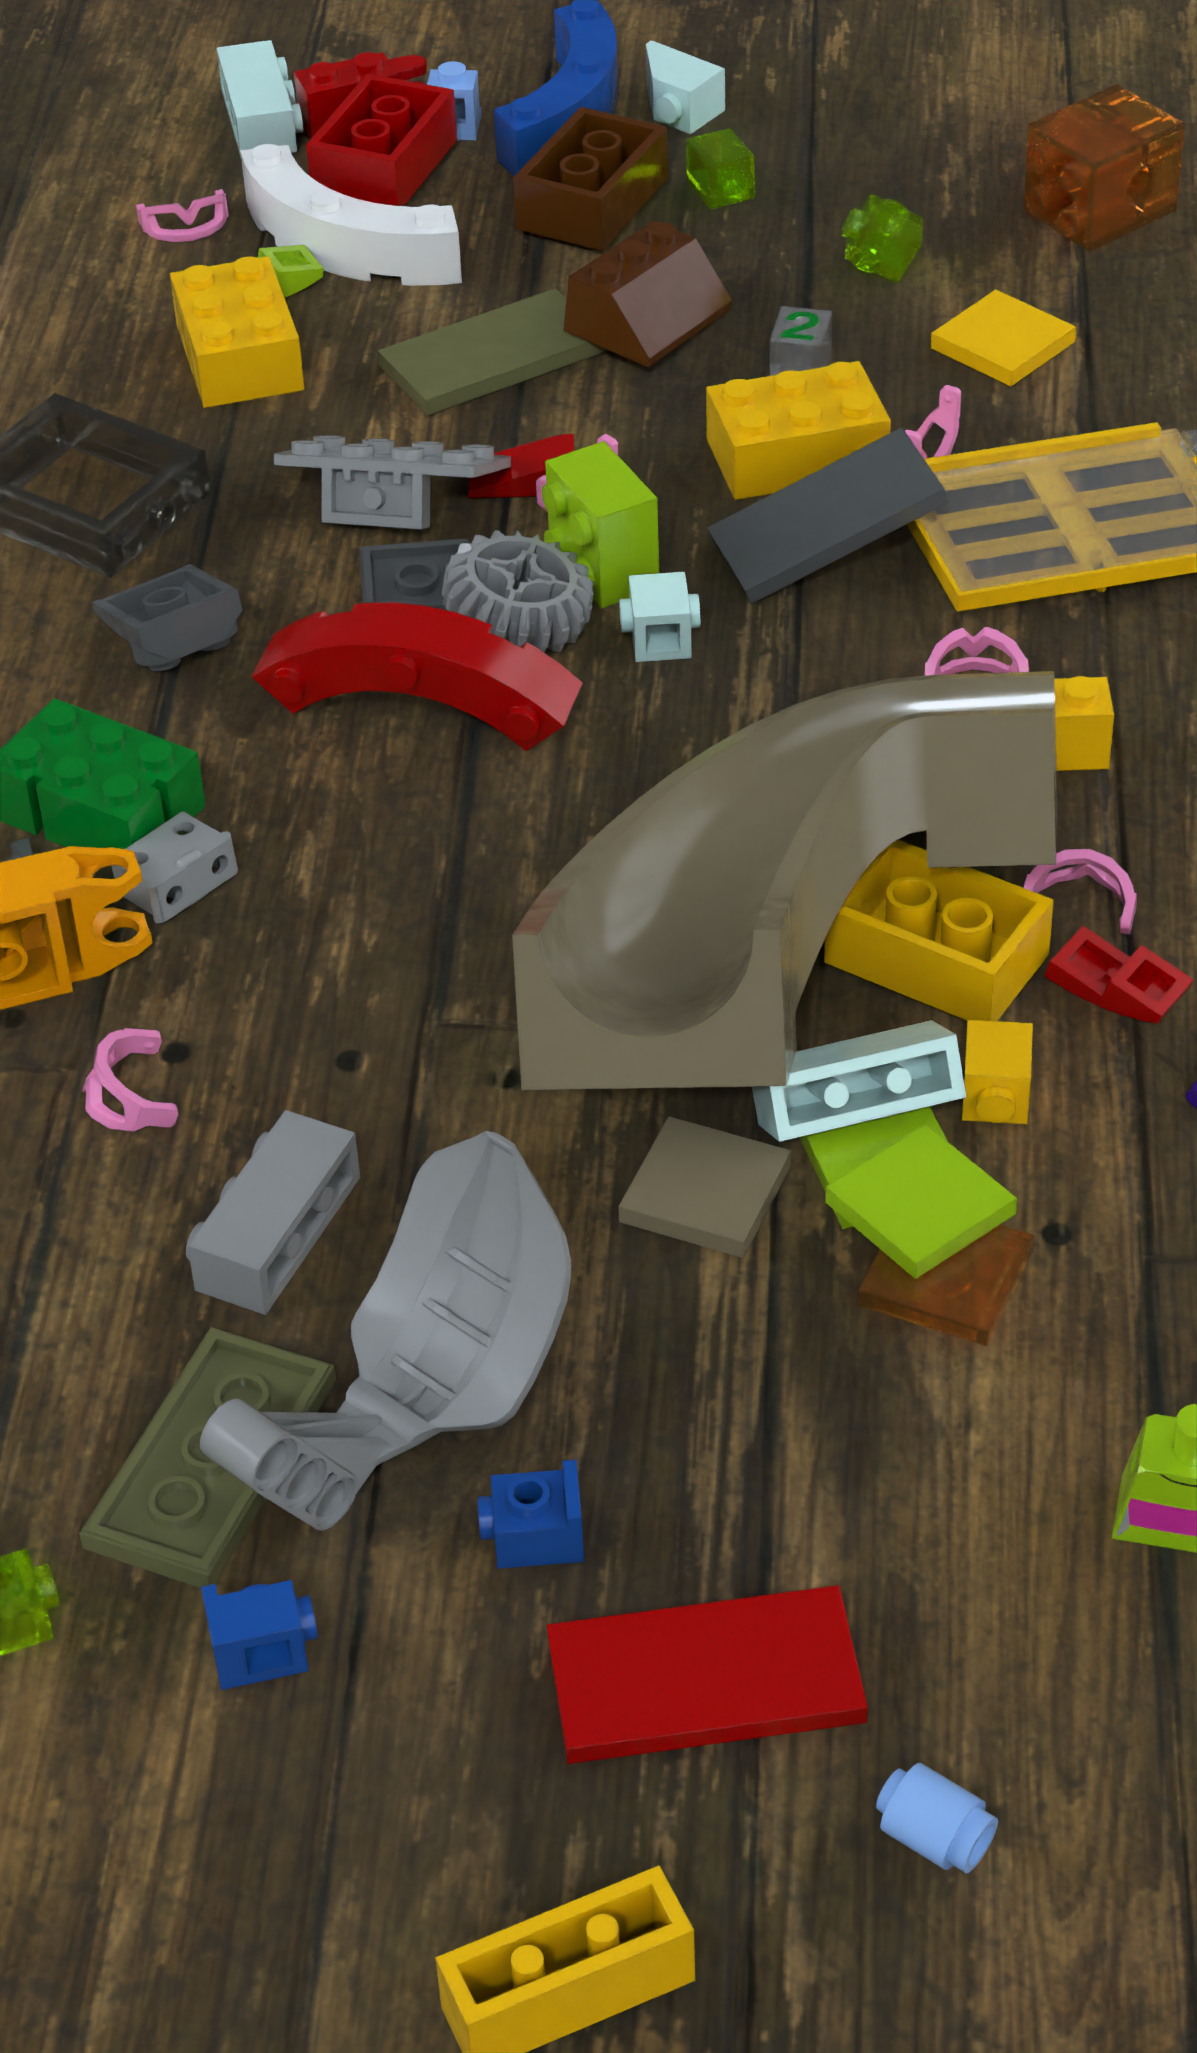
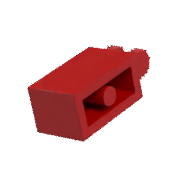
(327, 84)

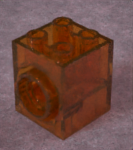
(1103, 167)

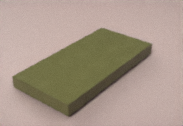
(485, 353)
(171, 1502)

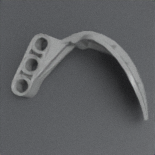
(437, 1342)

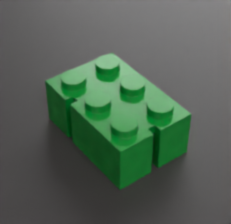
(94, 779)

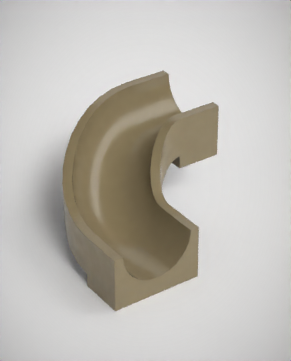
(704, 903)

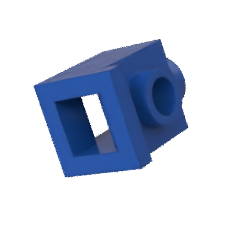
(534, 1517)
(258, 1632)

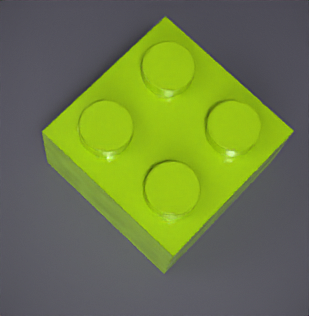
(603, 517)

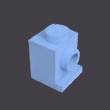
(466, 96)

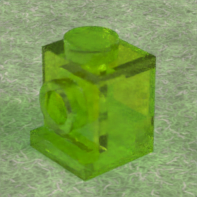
(24, 1602)

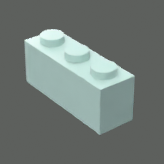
(259, 96)
(863, 1081)

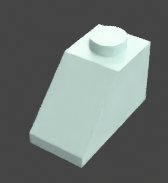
(683, 88)

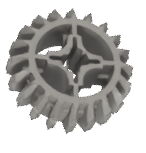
(521, 589)

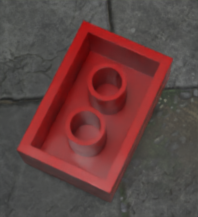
(384, 140)

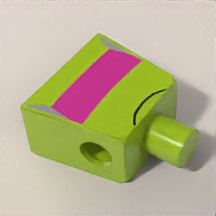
(1161, 1484)

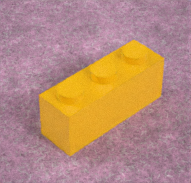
(568, 1967)

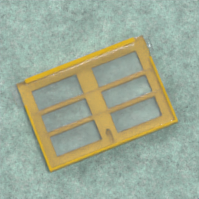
(1063, 515)

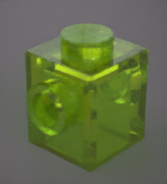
(882, 237)

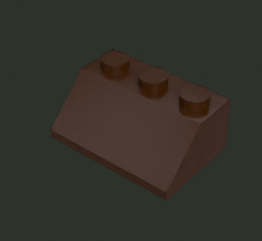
(645, 295)

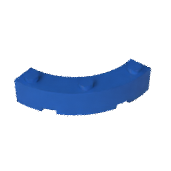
(587, 79)

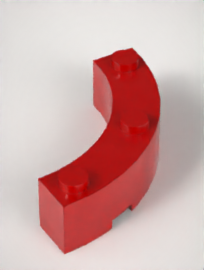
(421, 655)

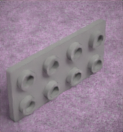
(384, 482)

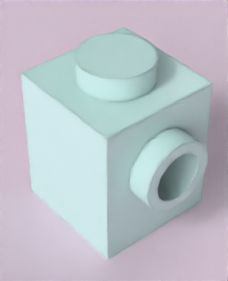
(660, 616)

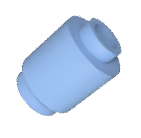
(936, 1818)

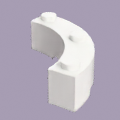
(349, 233)

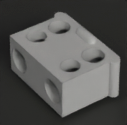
(179, 865)

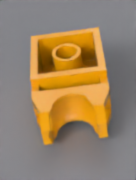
(58, 921)

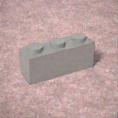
(273, 1211)

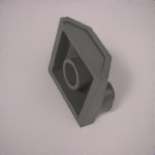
(173, 616)

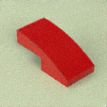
(1131, 986)

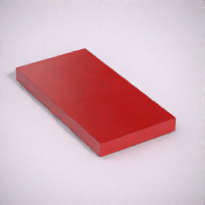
(705, 1674)

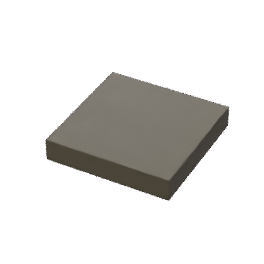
(705, 1186)

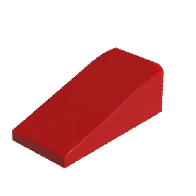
(525, 469)

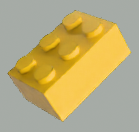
(237, 331)
(790, 425)
(941, 933)

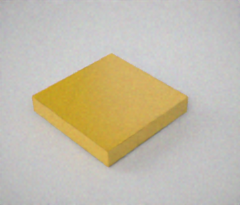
(1003, 337)

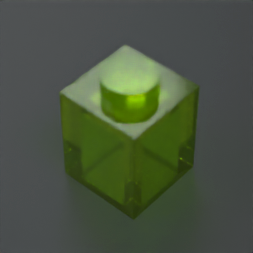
(720, 168)

